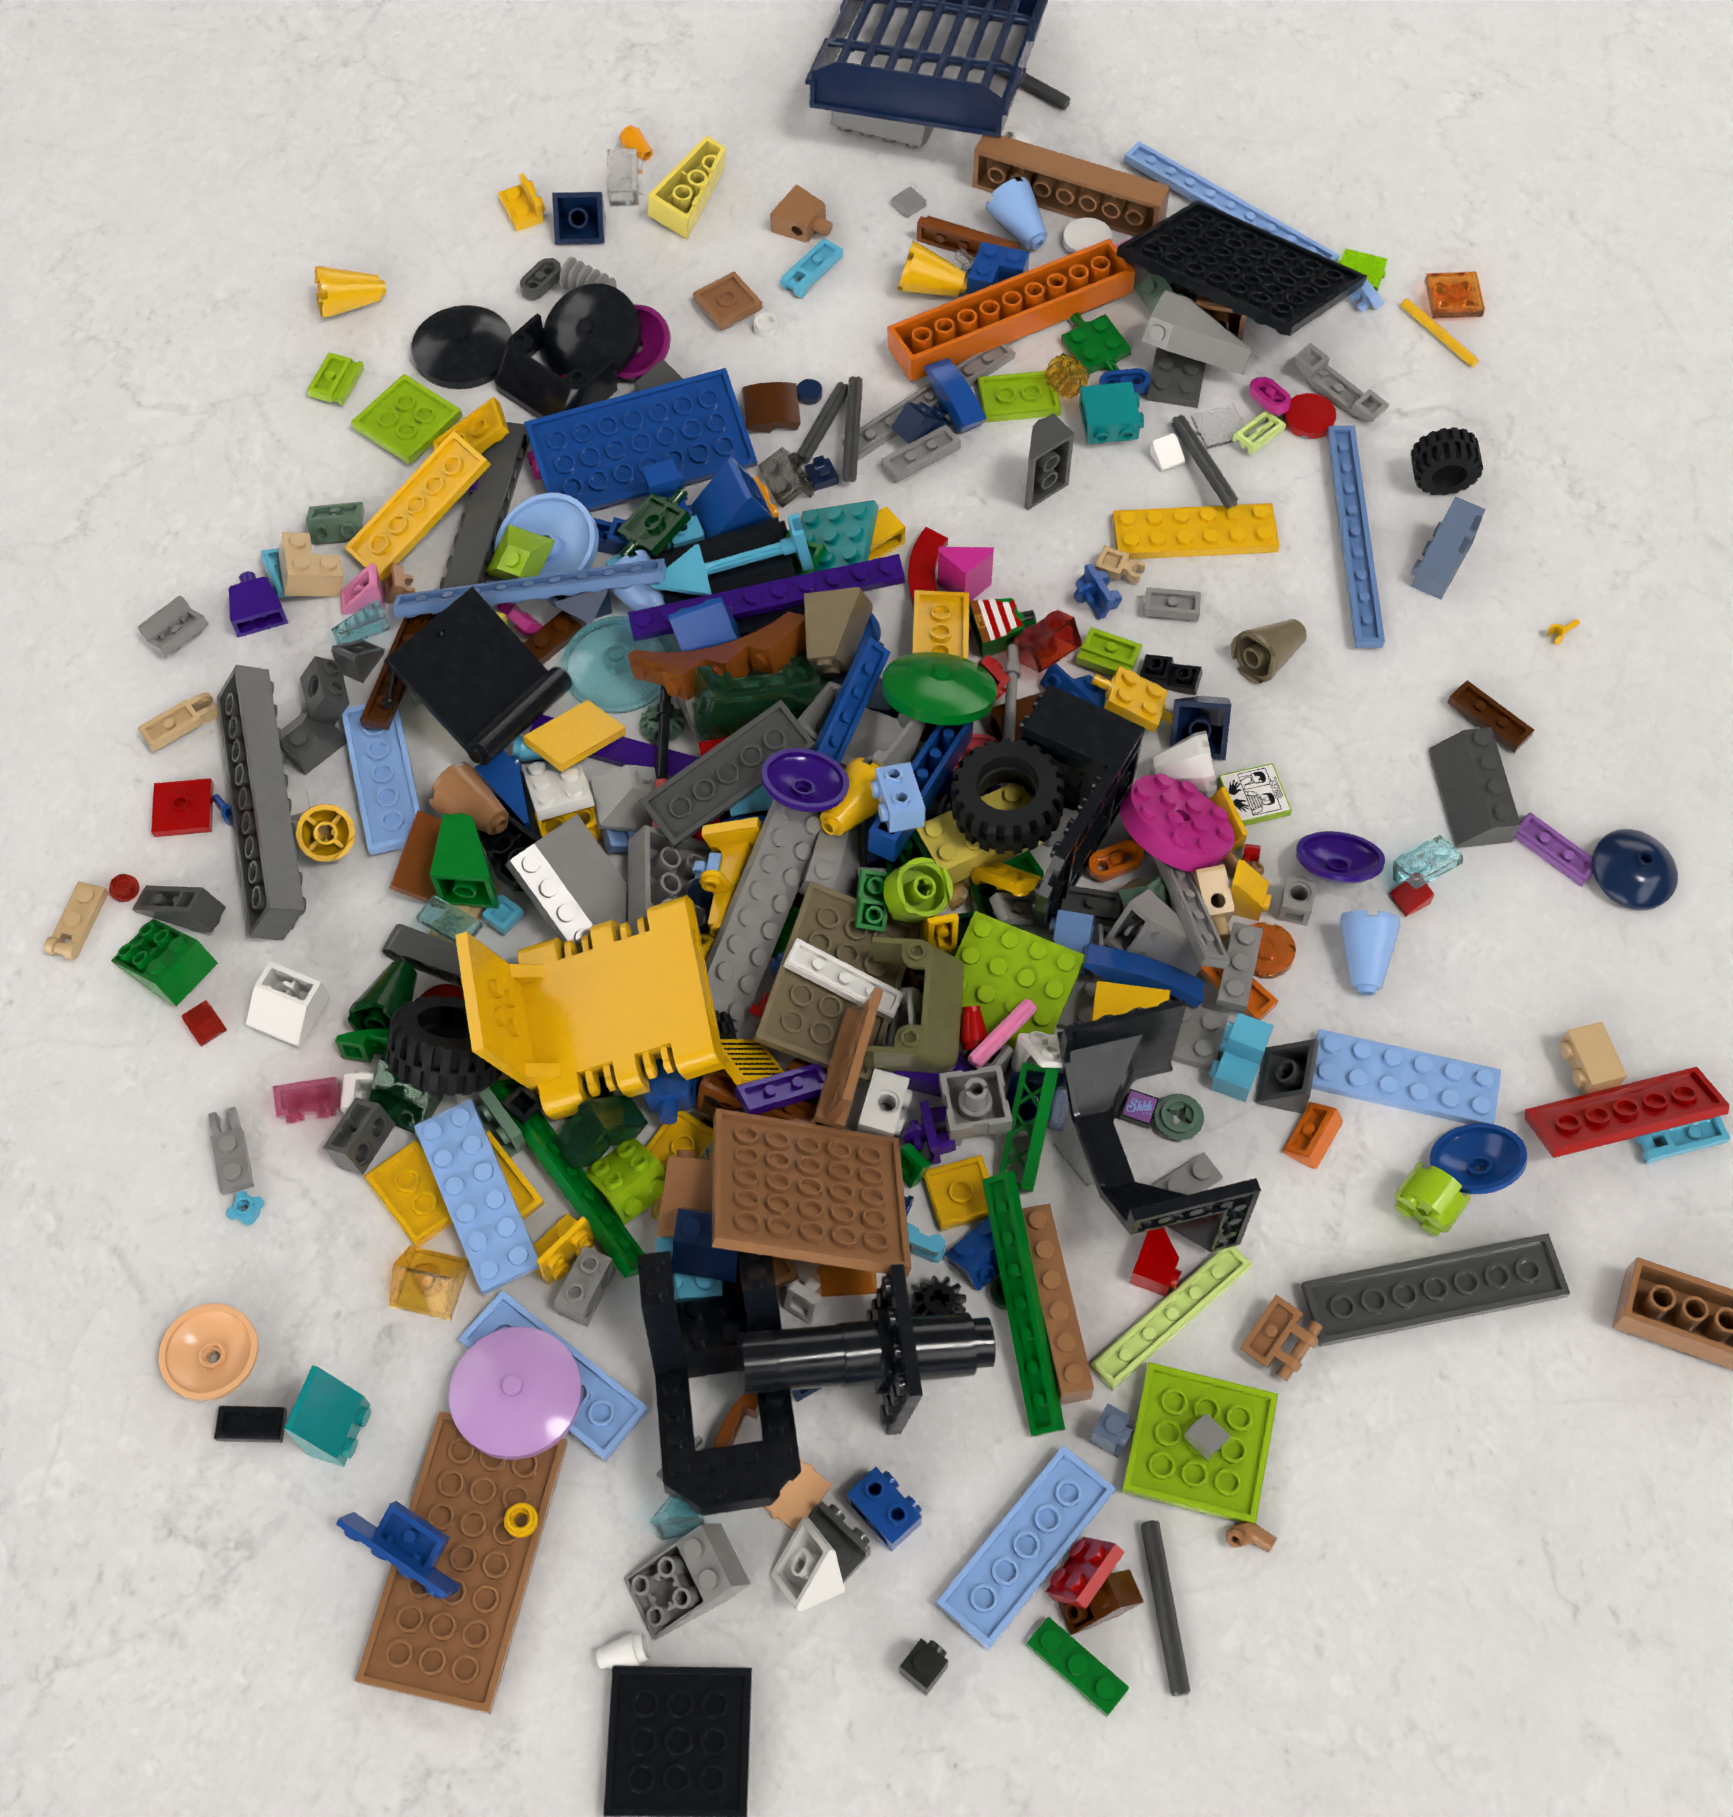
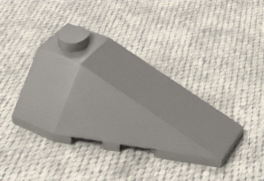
(834, 862)

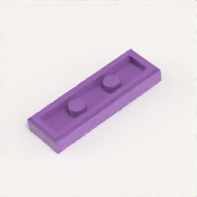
(1555, 849)

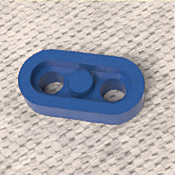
(1138, 377)

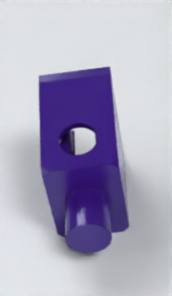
(254, 605)

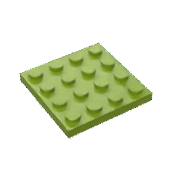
(1014, 965)
(1172, 1471)

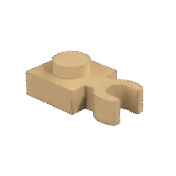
(1117, 564)

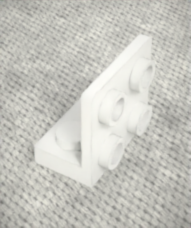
(1037, 1049)

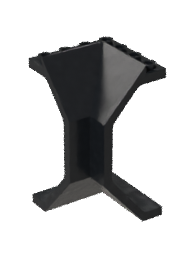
(1098, 1069)

